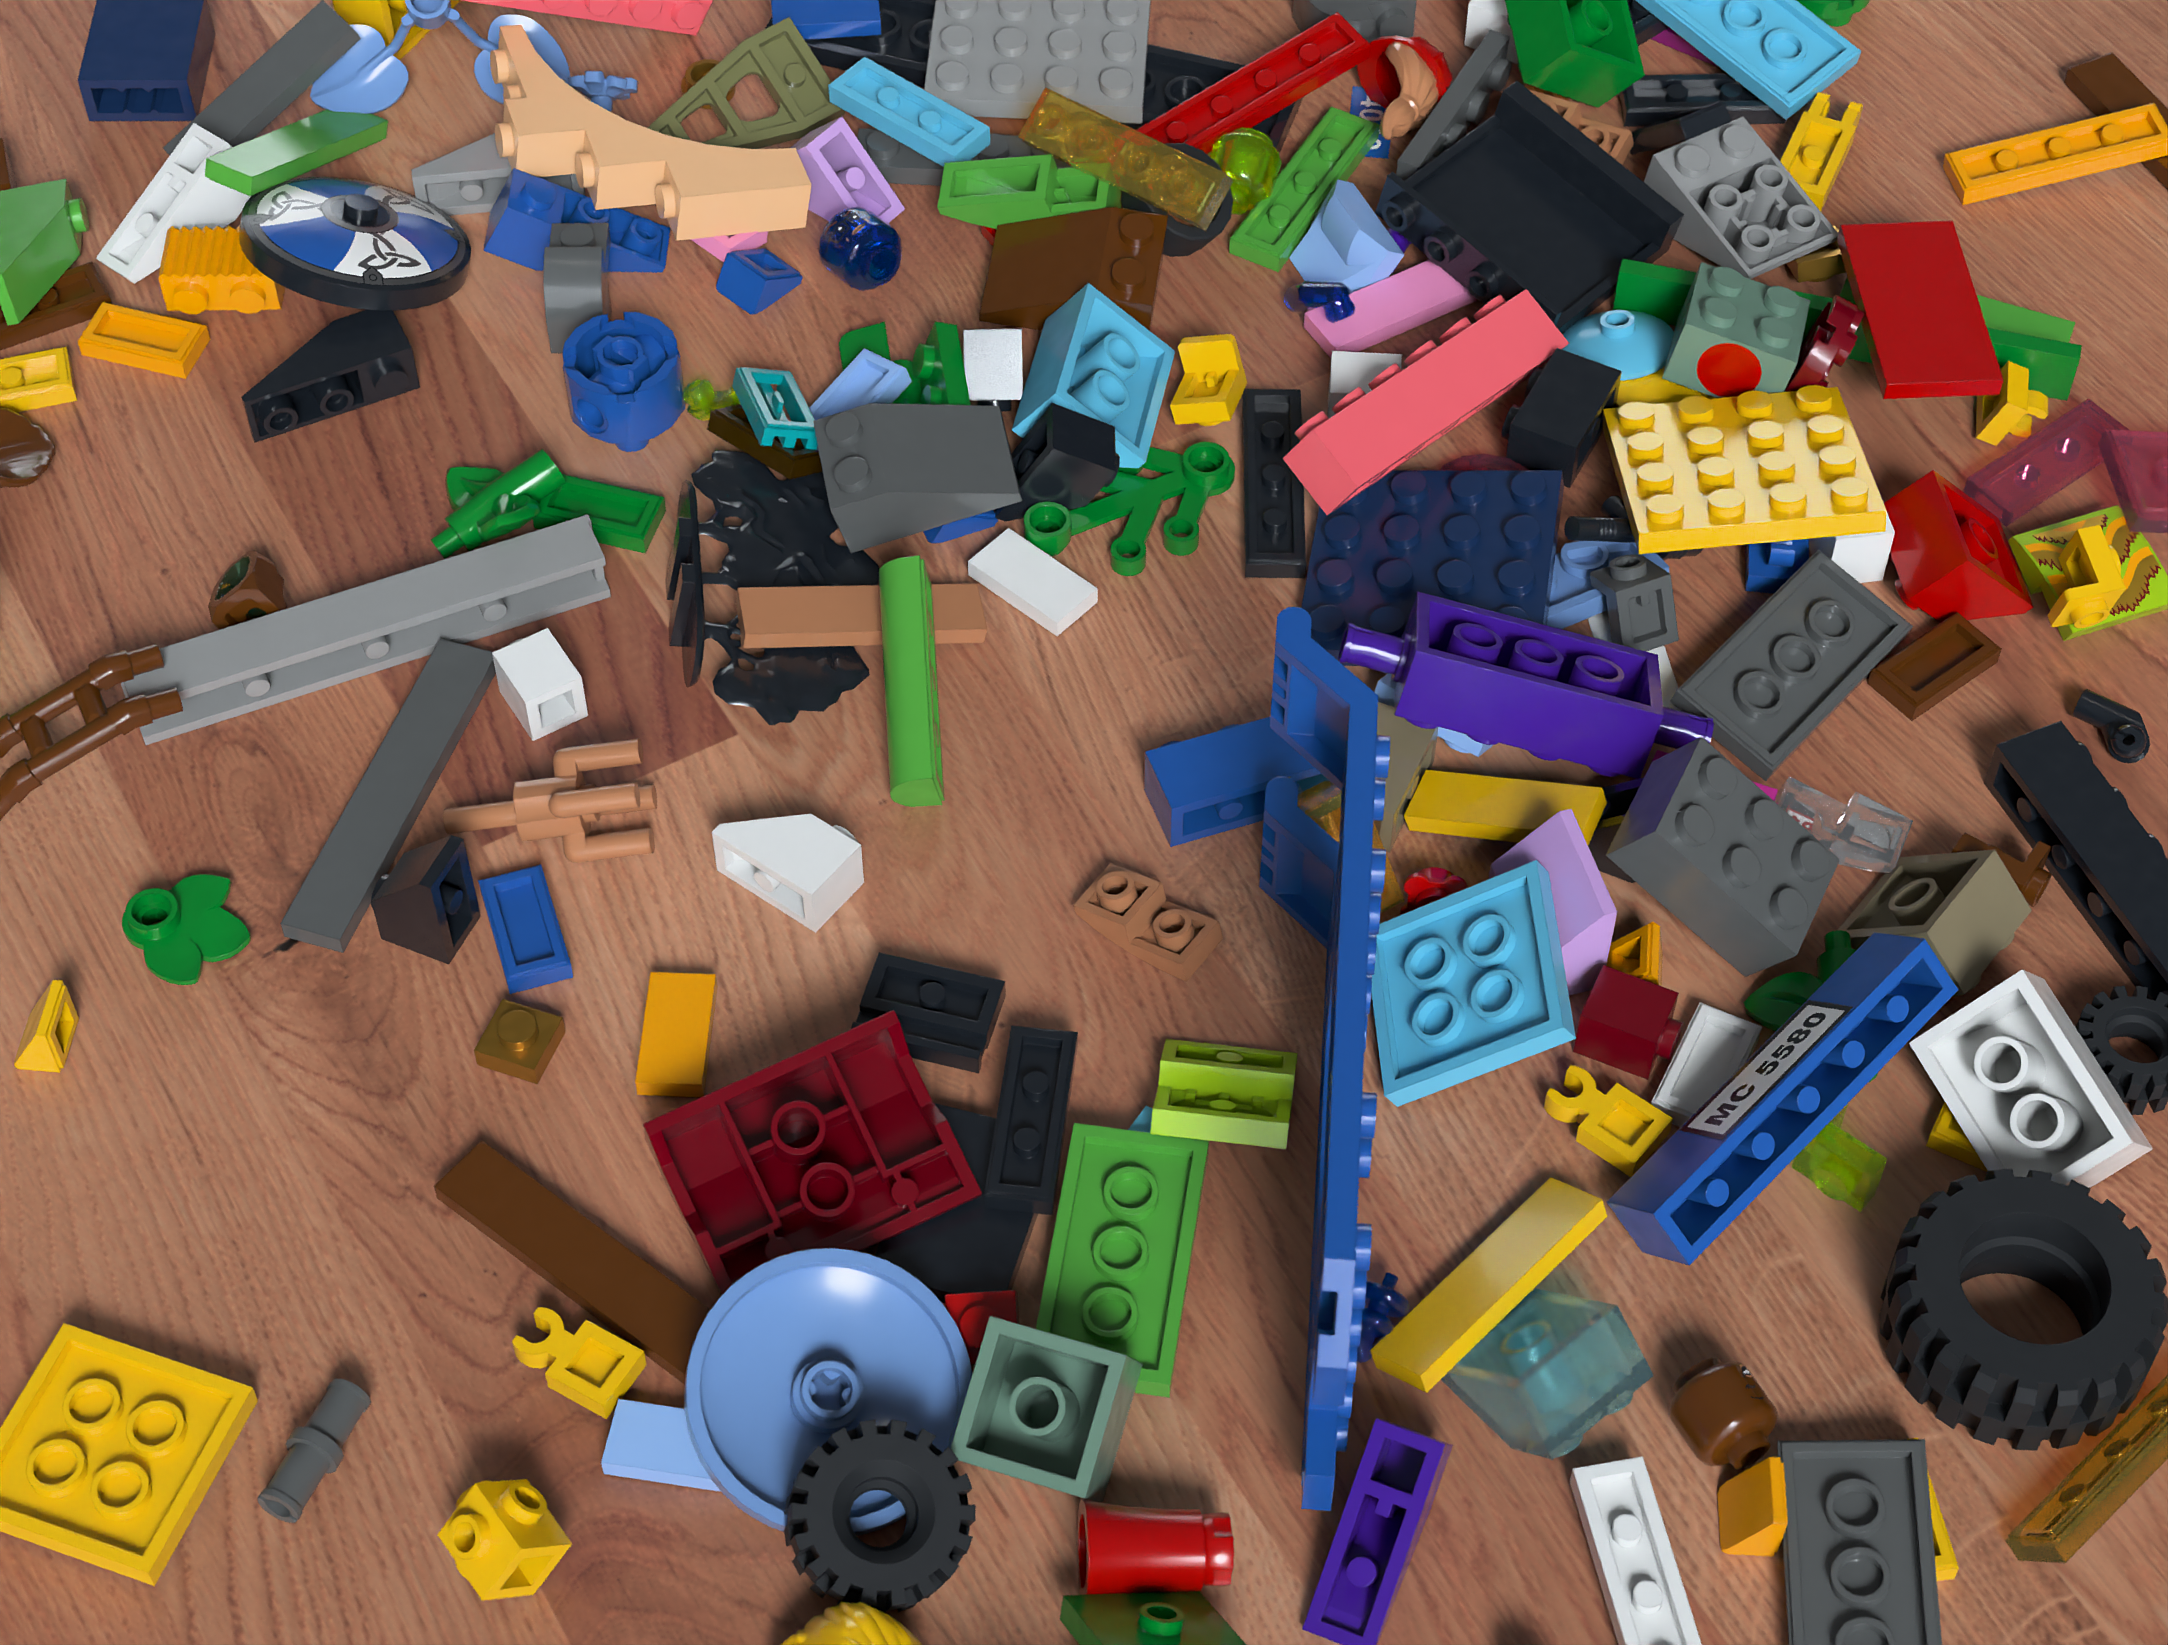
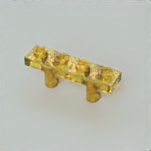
(1126, 159)

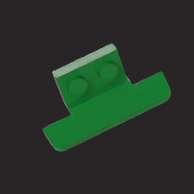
(935, 370)

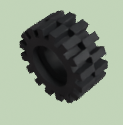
(2137, 1019)

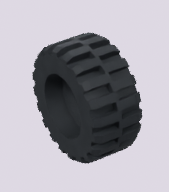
(2042, 1235)

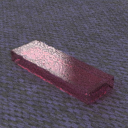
(2042, 463)

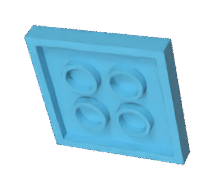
(1469, 984)

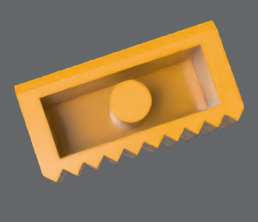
(212, 273)

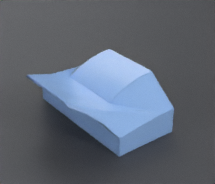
(1346, 242)

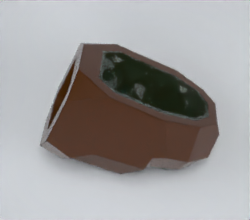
(247, 591)

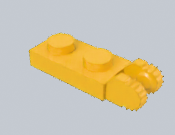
(1820, 147)

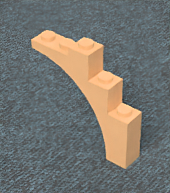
(622, 164)

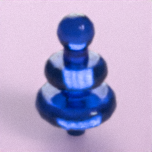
(1380, 1302)

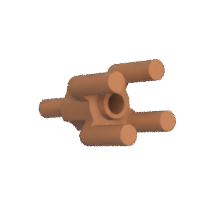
(568, 805)

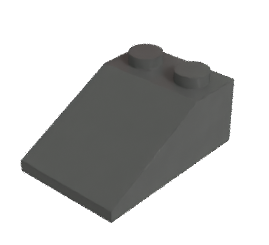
(913, 468)

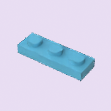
(908, 113)

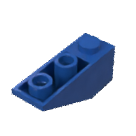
(529, 206)

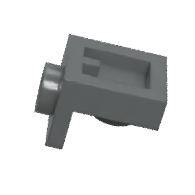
(1638, 602)

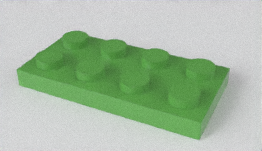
(1125, 1246)

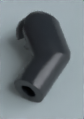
(2119, 724)

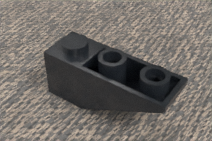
(335, 372)

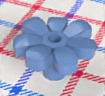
(603, 90)

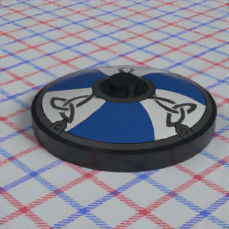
(354, 243)

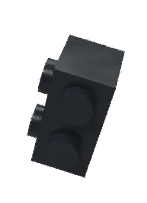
(1561, 414)

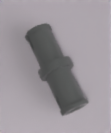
(314, 1450)

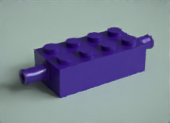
(1525, 686)

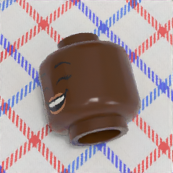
(1723, 1413)

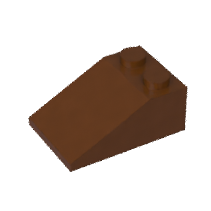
(1050, 259)

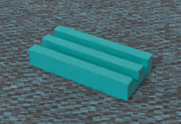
(765, 407)

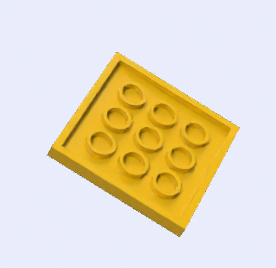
(1741, 470)

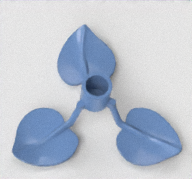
(373, 79)

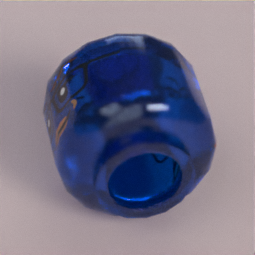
(860, 248)

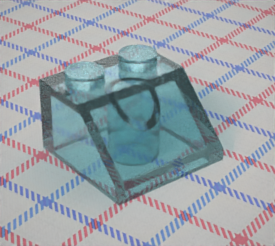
(1551, 1372)

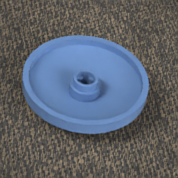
(813, 1351)

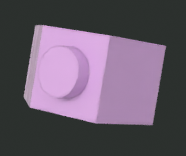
(844, 174)

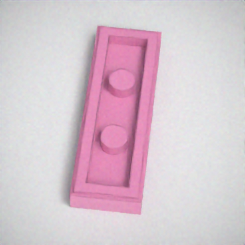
(1389, 308)

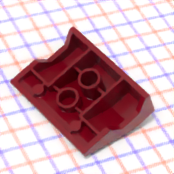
(811, 1154)

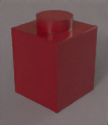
(1628, 1023)

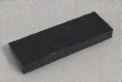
(1666, 95)
(1031, 1120)

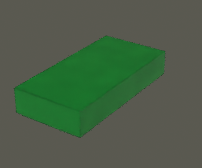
(617, 514)

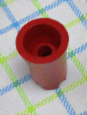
(1151, 1549)

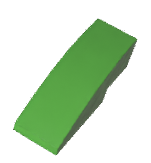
(1019, 190)

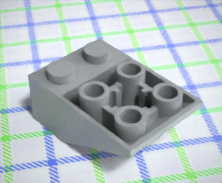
(1738, 201)

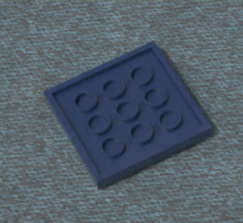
(1437, 533)

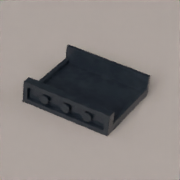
(1530, 210)

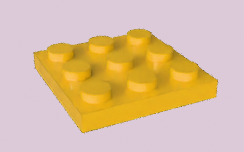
(114, 1451)

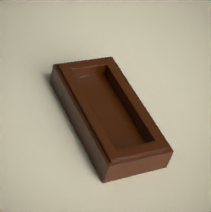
(1934, 666)

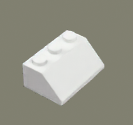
(2029, 1086)

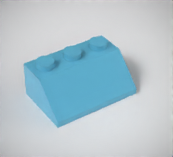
(1101, 367)

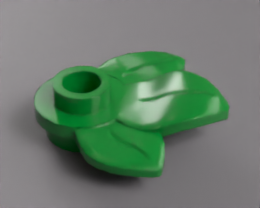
(190, 930)

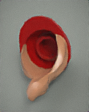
(1405, 79)

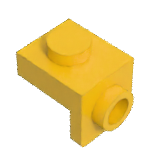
(1211, 380)
(2093, 580)

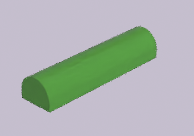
(911, 683)

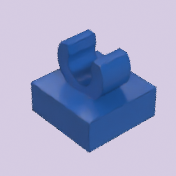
(1773, 563)

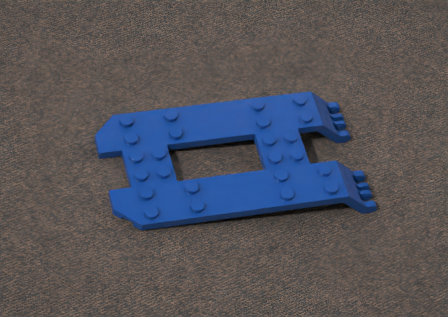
(1336, 899)

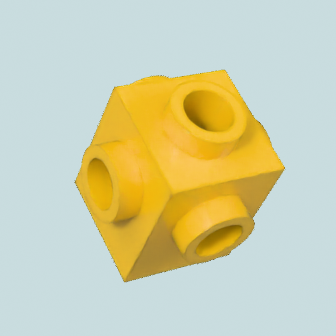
(504, 1538)

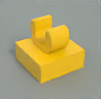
(2010, 409)

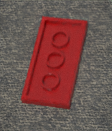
(1919, 310)

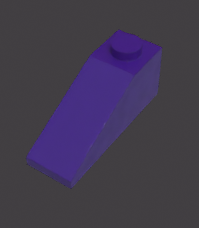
(1377, 1534)

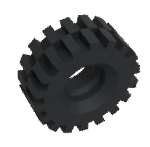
(918, 1477)

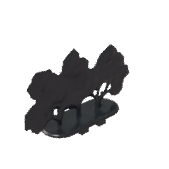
(777, 545)

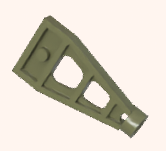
(787, 72)

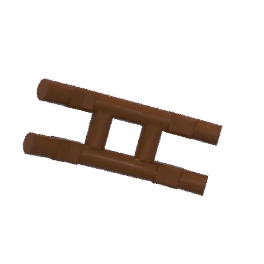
(101, 722)

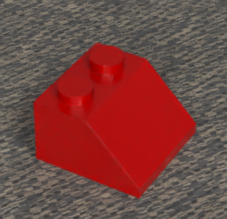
(1952, 554)

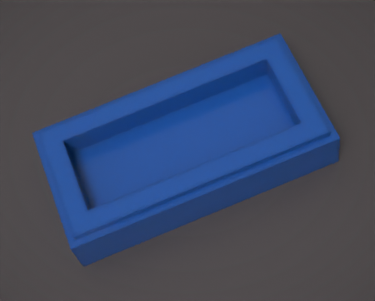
(525, 929)

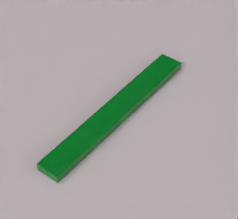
(1664, 289)

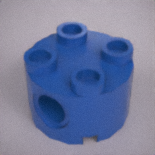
(623, 379)

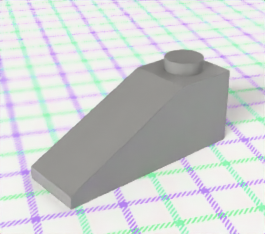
(471, 179)

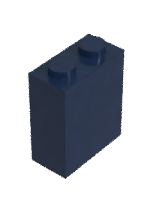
(146, 60)

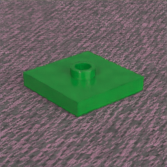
(1146, 1619)

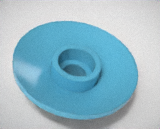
(1622, 340)

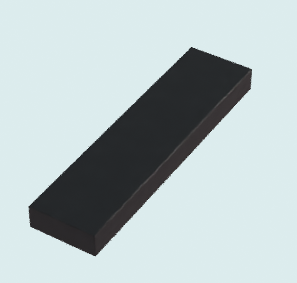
(1271, 490)

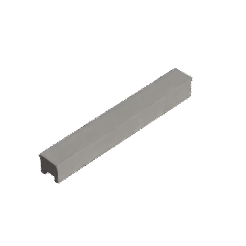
(375, 626)

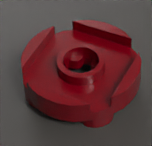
(1826, 343)

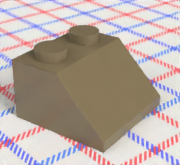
(1953, 900)

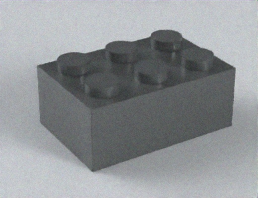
(1723, 857)

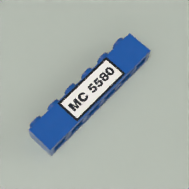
(1782, 1097)

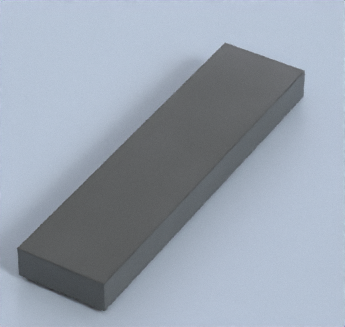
(276, 78)

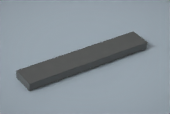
(389, 796)

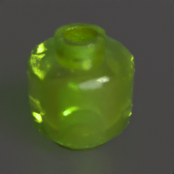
(1252, 164)

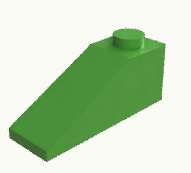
(37, 243)

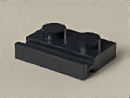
(940, 1009)

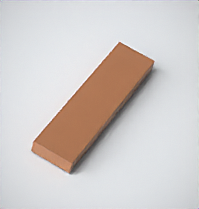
(847, 615)

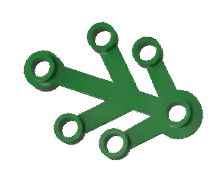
(1198, 473)

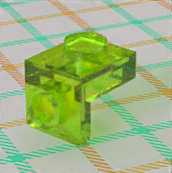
(1841, 1165)

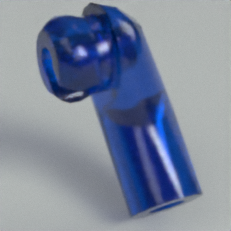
(1315, 294)

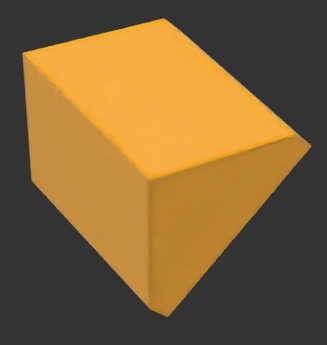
(1639, 954)

